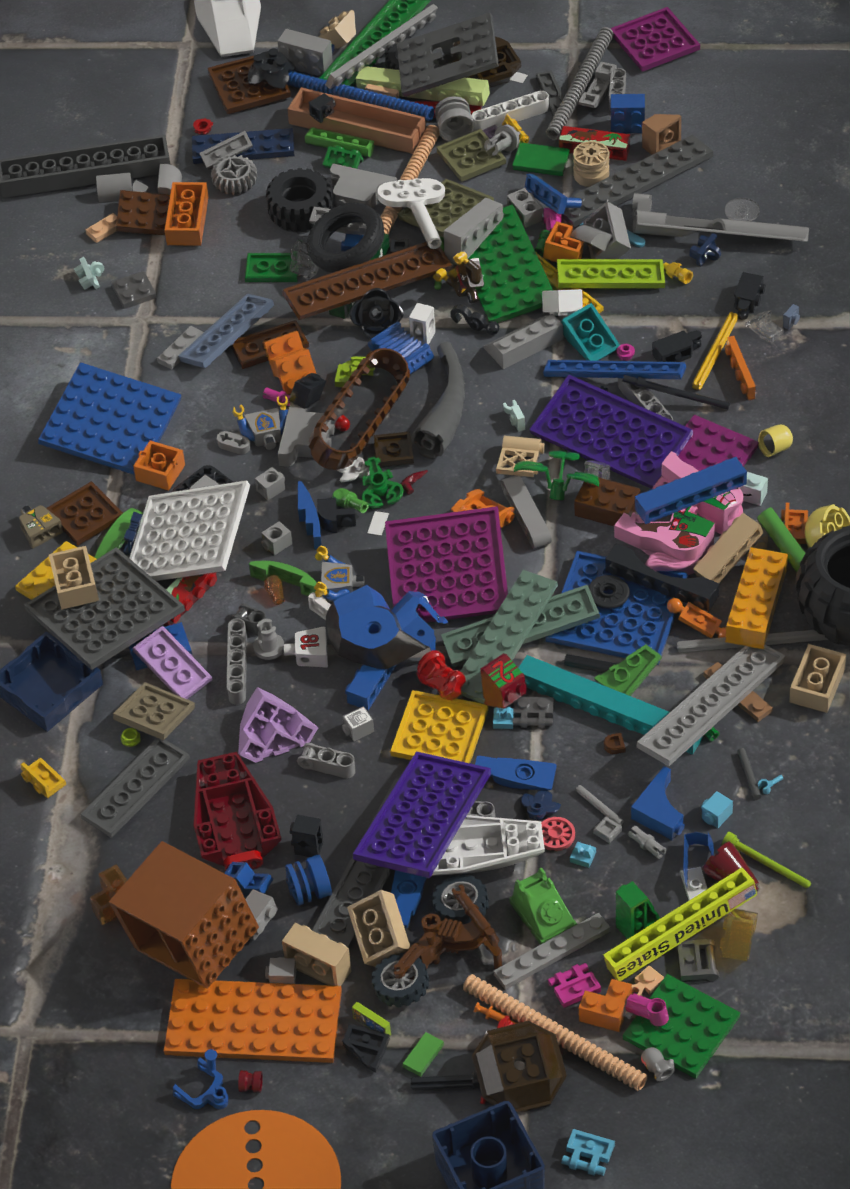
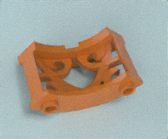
(477, 500)

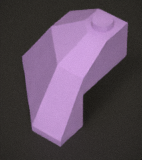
(271, 727)

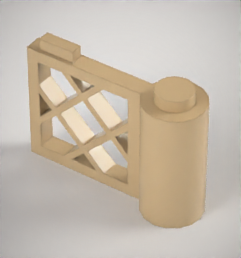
(520, 448)

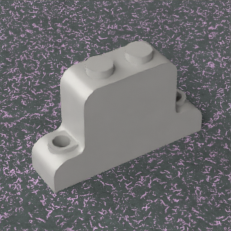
(356, 185)
(297, 432)

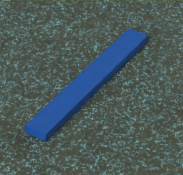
(614, 369)

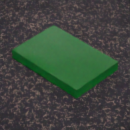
(541, 159)
(269, 268)

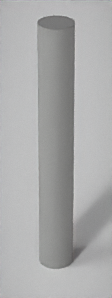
(599, 805)

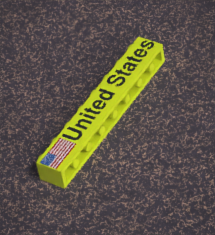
(680, 924)

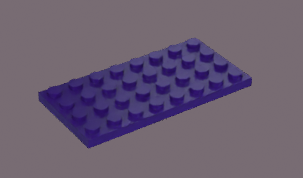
(610, 430)
(422, 814)

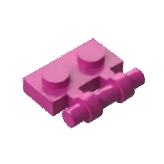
(573, 990)

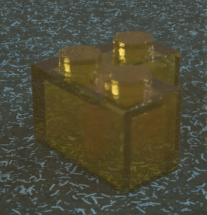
(740, 929)

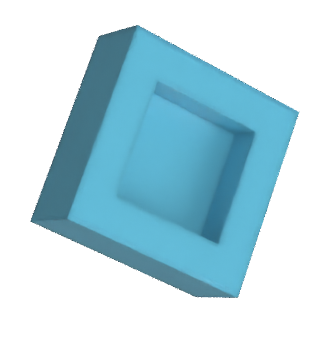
(503, 718)
(583, 854)

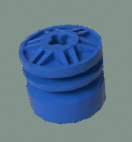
(307, 880)

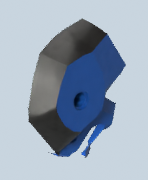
(375, 636)

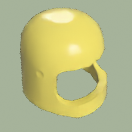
(781, 438)

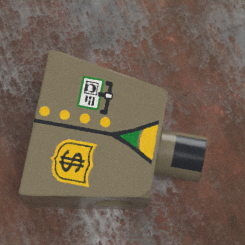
(39, 525)

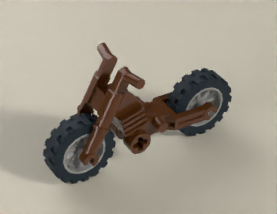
(455, 931)

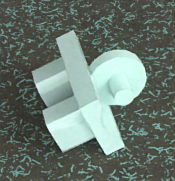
(90, 271)

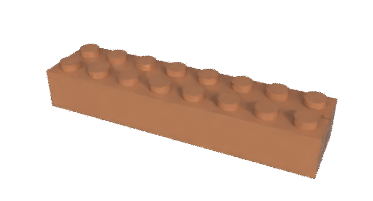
(362, 120)

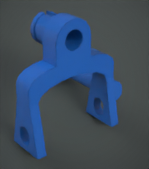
(215, 1095)

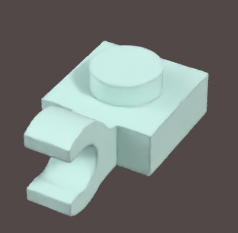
(516, 415)

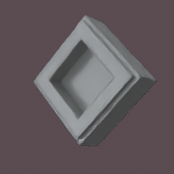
(607, 830)

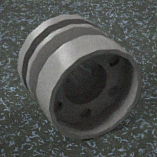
(453, 118)

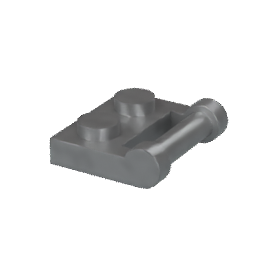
(690, 960)

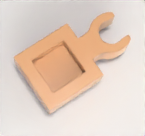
(647, 981)

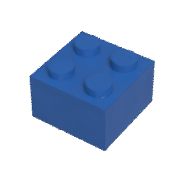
(627, 113)

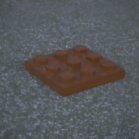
(142, 212)
(85, 513)

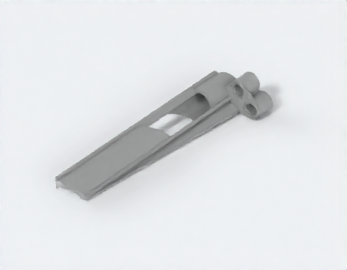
(660, 224)

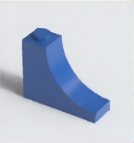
(654, 809)

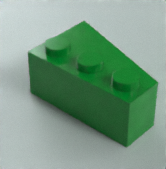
(633, 910)

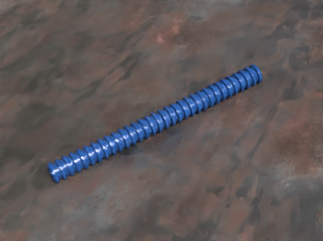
(301, 80)

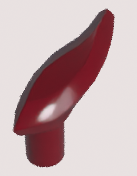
(406, 483)

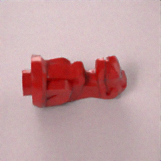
(435, 674)

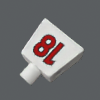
(309, 648)

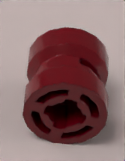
(250, 1081)

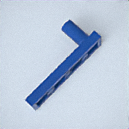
(549, 195)

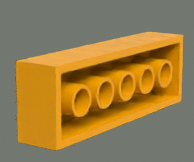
(756, 598)

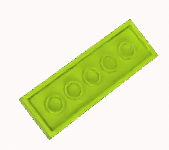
(610, 273)

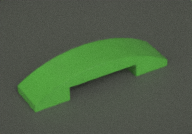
(116, 533)
(285, 572)

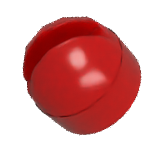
(342, 423)

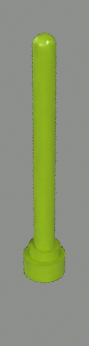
(765, 860)

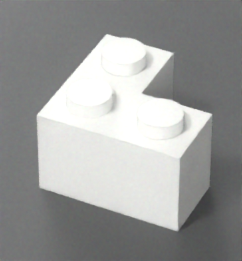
(562, 301)

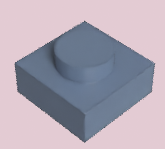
(791, 317)

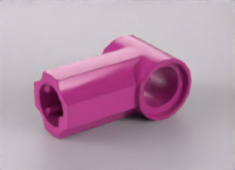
(550, 218)
(653, 1009)

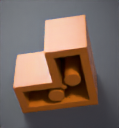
(561, 245)
(606, 1010)

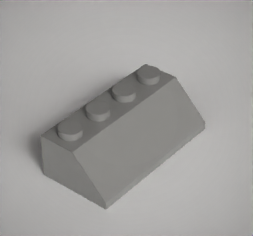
(525, 341)

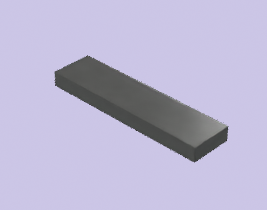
(549, 84)

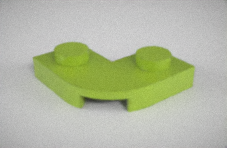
(346, 369)

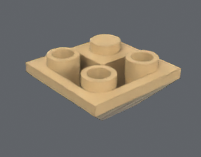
(340, 29)

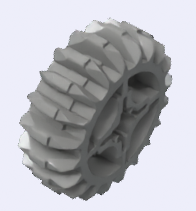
(234, 174)

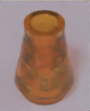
(275, 589)

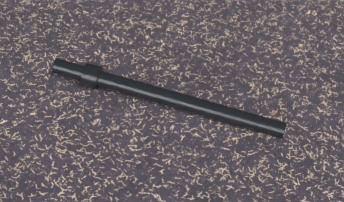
(641, 382)

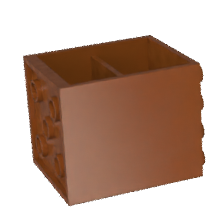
(184, 914)

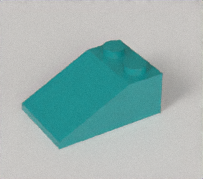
(589, 333)

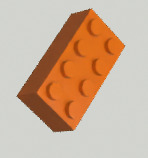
(186, 213)

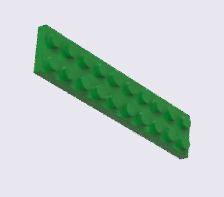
(387, 20)

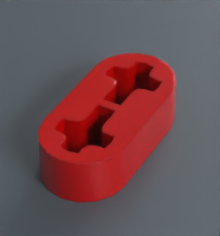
(253, 859)

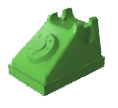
(541, 907)

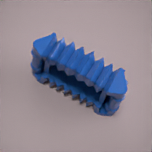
(398, 340)

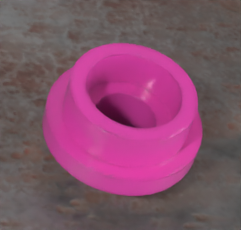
(625, 352)

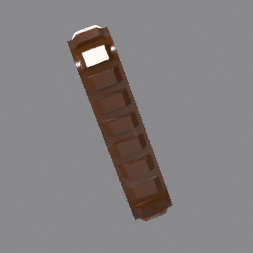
(380, 358)

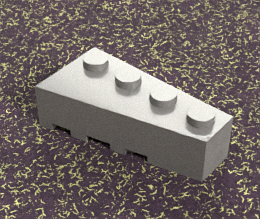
(472, 228)

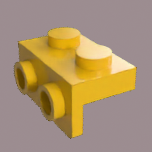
(43, 777)

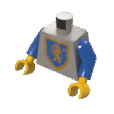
(263, 426)
(336, 577)

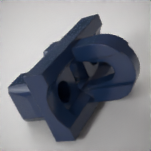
(706, 251)

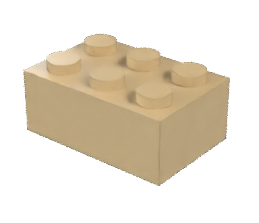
(73, 577)
(817, 678)
(378, 927)
(317, 955)

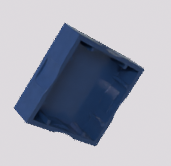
(47, 681)

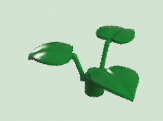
(557, 487)

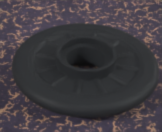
(614, 583)

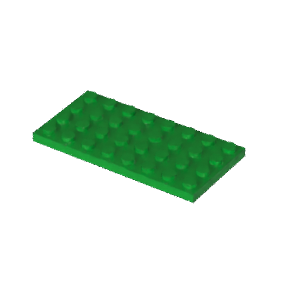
(510, 271)

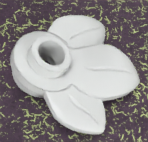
(355, 470)

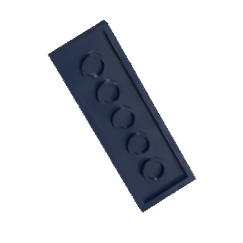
(265, 144)

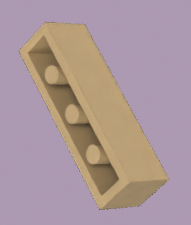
(728, 549)

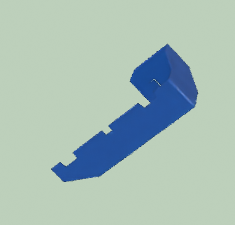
(695, 838)

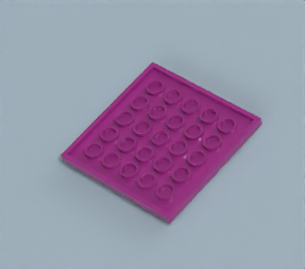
(450, 560)

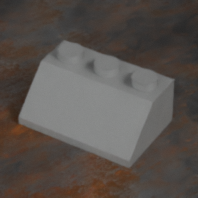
(609, 220)

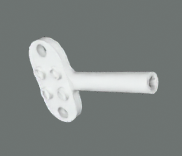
(415, 195)

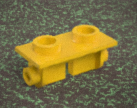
(523, 138)

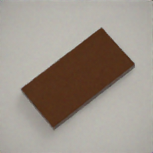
(251, 350)

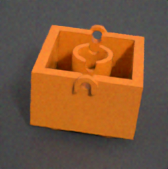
(159, 465)

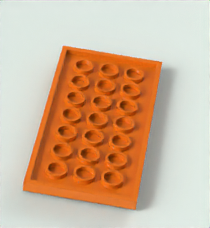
(254, 1020)

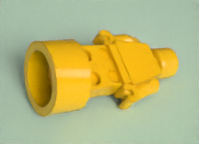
(674, 270)

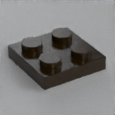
(394, 449)

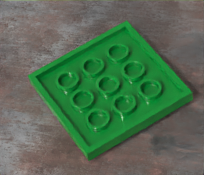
(693, 1030)

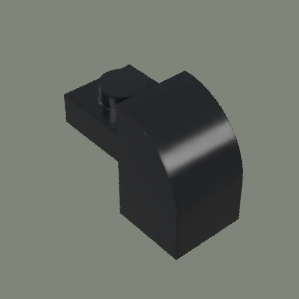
(332, 518)

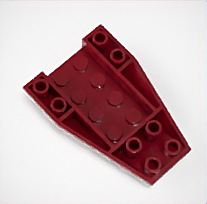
(231, 810)

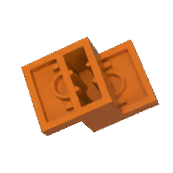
(288, 359)

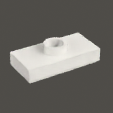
(695, 882)

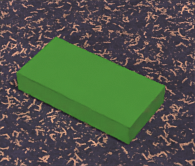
(423, 1054)

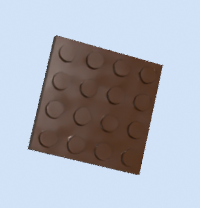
(235, 91)

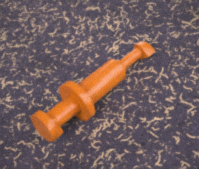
(490, 1013)

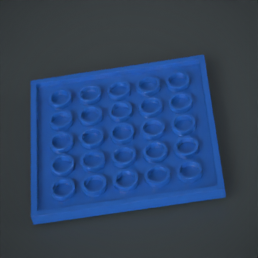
(108, 417)
(622, 629)

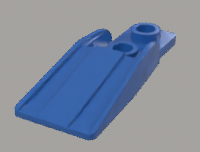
(520, 772)
(408, 893)

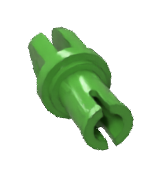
(348, 499)

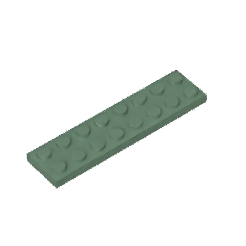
(559, 614)
(507, 628)

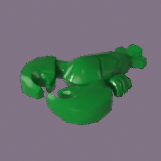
(379, 485)

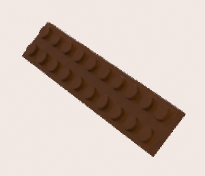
(353, 282)

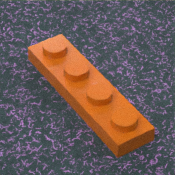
(741, 370)

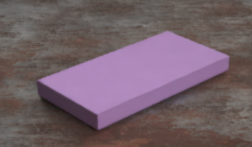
(172, 663)

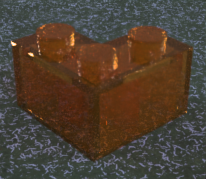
(111, 881)

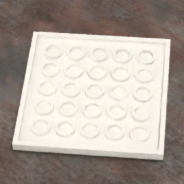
(189, 531)

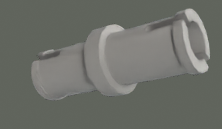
(647, 842)

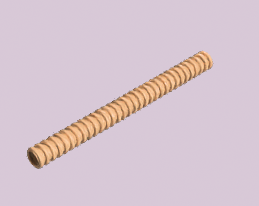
(412, 171)
(566, 1038)

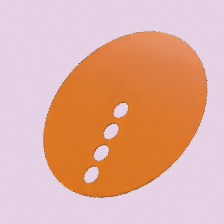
(291, 1155)

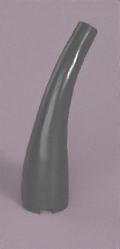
(442, 421)

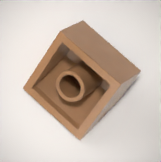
(660, 132)

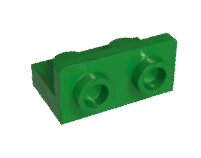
(339, 156)

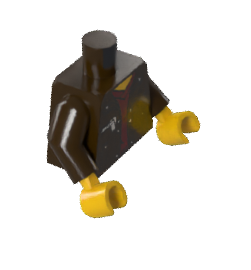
(464, 278)

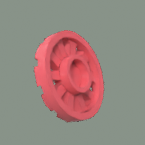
(557, 833)

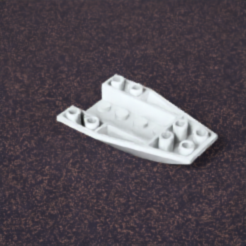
(230, 24)
(490, 845)

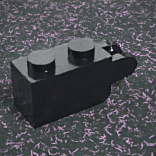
(748, 294)
(676, 346)

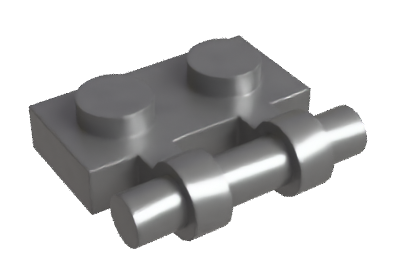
(533, 707)

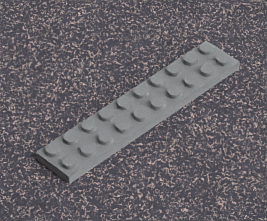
(709, 703)

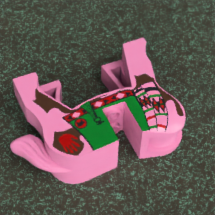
(690, 531)

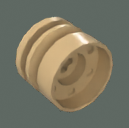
(590, 163)

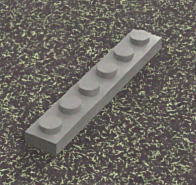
(551, 951)

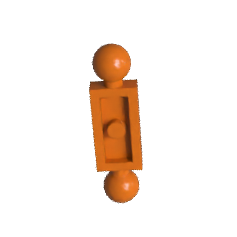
(697, 618)

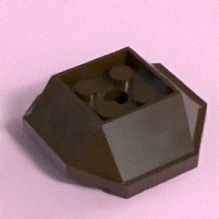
(508, 65)
(524, 1088)

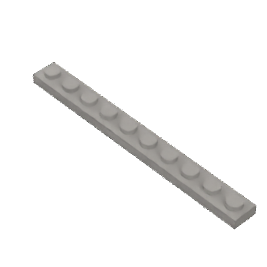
(381, 46)

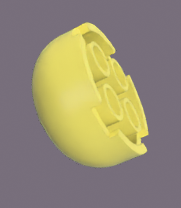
(823, 521)

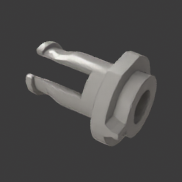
(505, 139)
(268, 644)

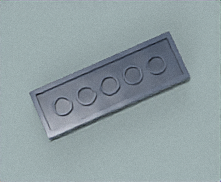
(226, 330)

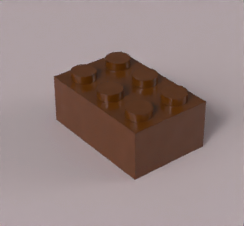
(606, 502)

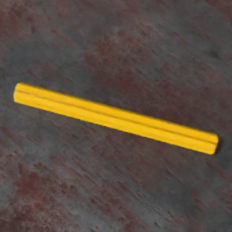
(714, 351)

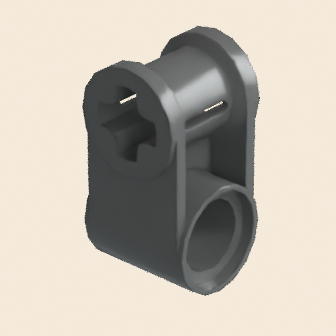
(250, 616)

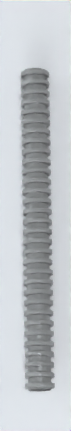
(579, 83)

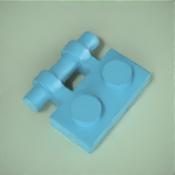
(589, 1146)

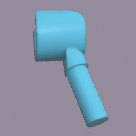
(763, 782)

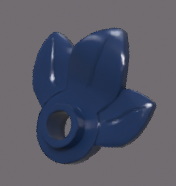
(540, 804)

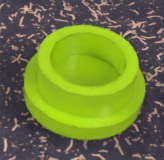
(130, 737)

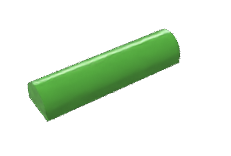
(327, 138)
(781, 537)

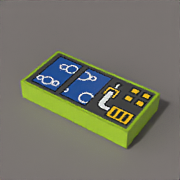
(370, 1019)

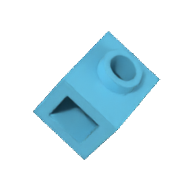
(716, 809)

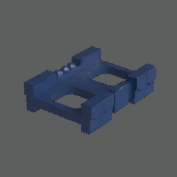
(131, 532)

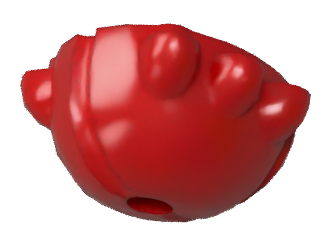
(202, 126)

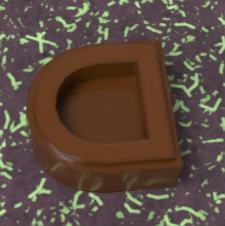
(614, 744)

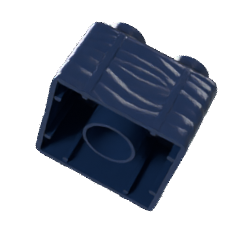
(488, 1152)

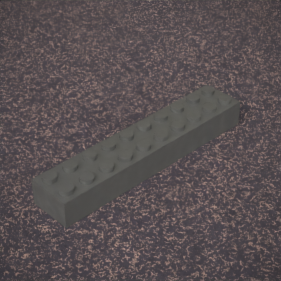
(81, 165)

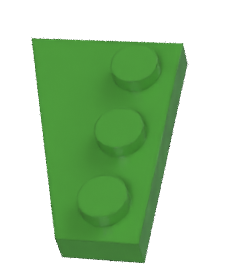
(630, 672)

